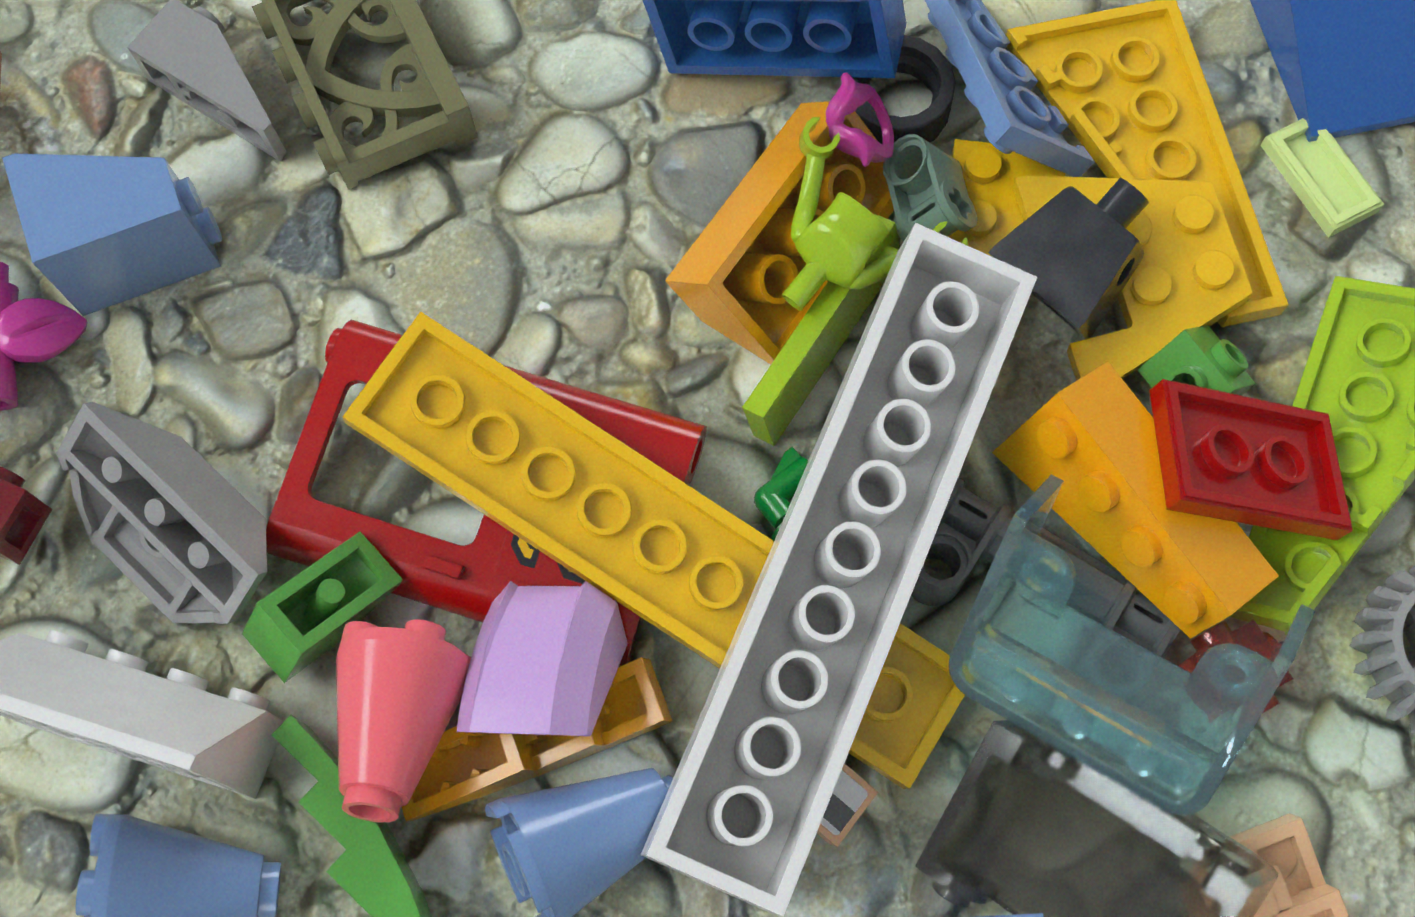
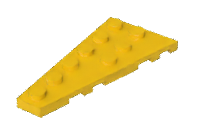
(1146, 113)

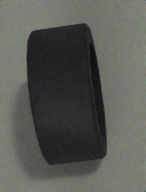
(933, 68)

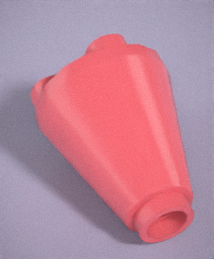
(392, 711)

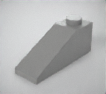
(192, 61)

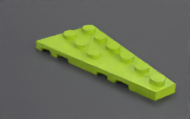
(1366, 383)

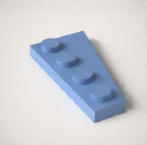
(1002, 88)

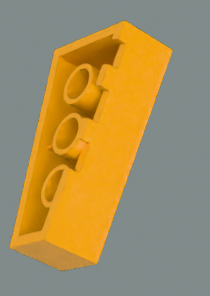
(1115, 499)

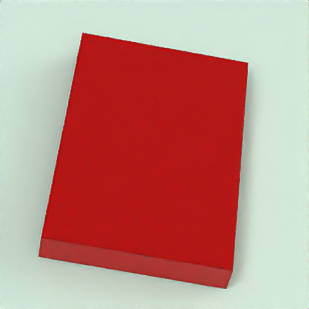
(1248, 461)

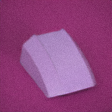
(543, 662)

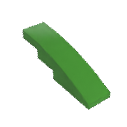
(373, 862)

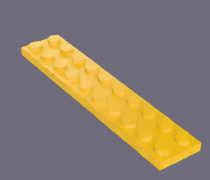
(615, 520)

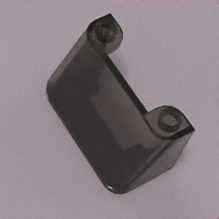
(1075, 844)

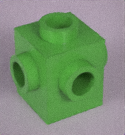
(1200, 360)

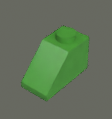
(311, 609)

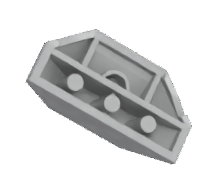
(164, 516)

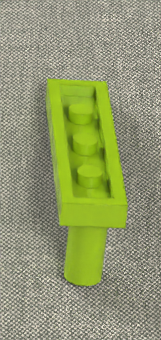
(810, 350)

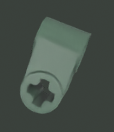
(927, 188)

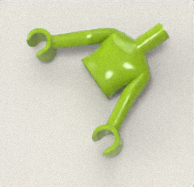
(837, 241)

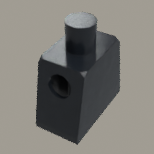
(1078, 252)

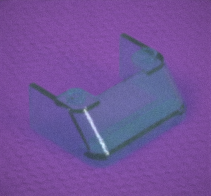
(1099, 692)

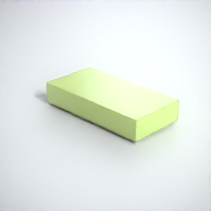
(1322, 177)

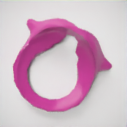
(854, 140)

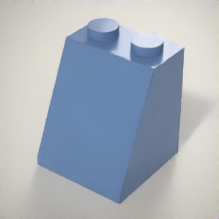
(110, 225)

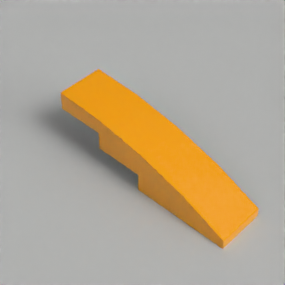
(482, 763)

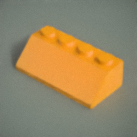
(747, 252)

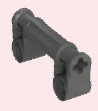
(975, 530)

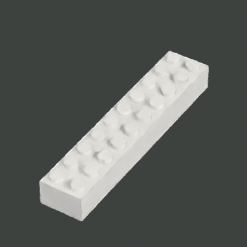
(840, 574)

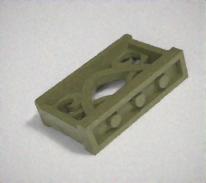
(431, 93)

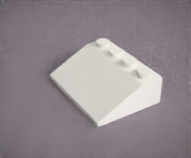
(136, 713)

